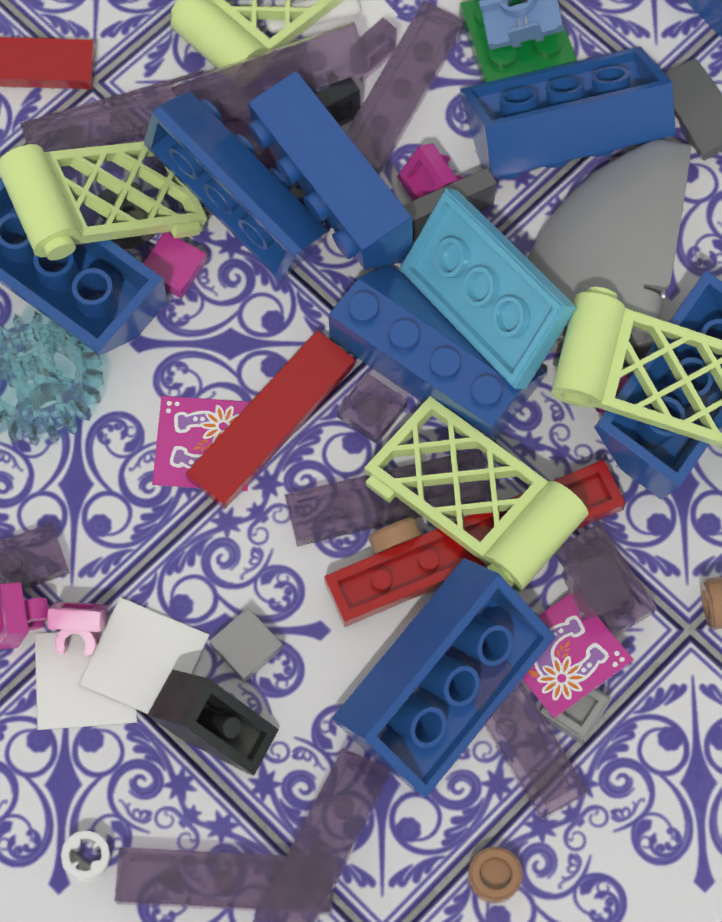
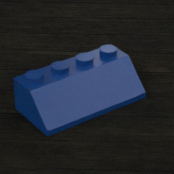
(569, 112)
(331, 173)
(234, 183)
(92, 294)
(416, 347)
(652, 454)
(417, 700)

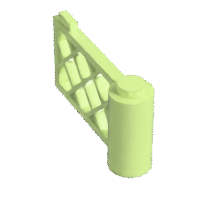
(226, 35)
(51, 202)
(595, 356)
(519, 540)

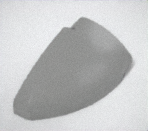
(620, 233)

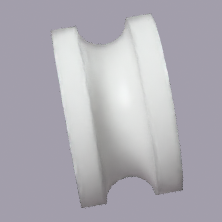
(73, 845)

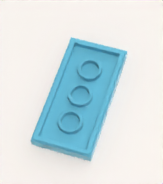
(487, 289)

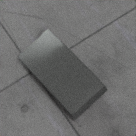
(697, 108)

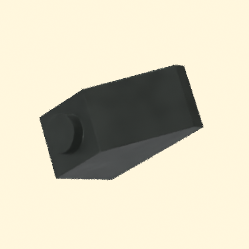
(213, 720)

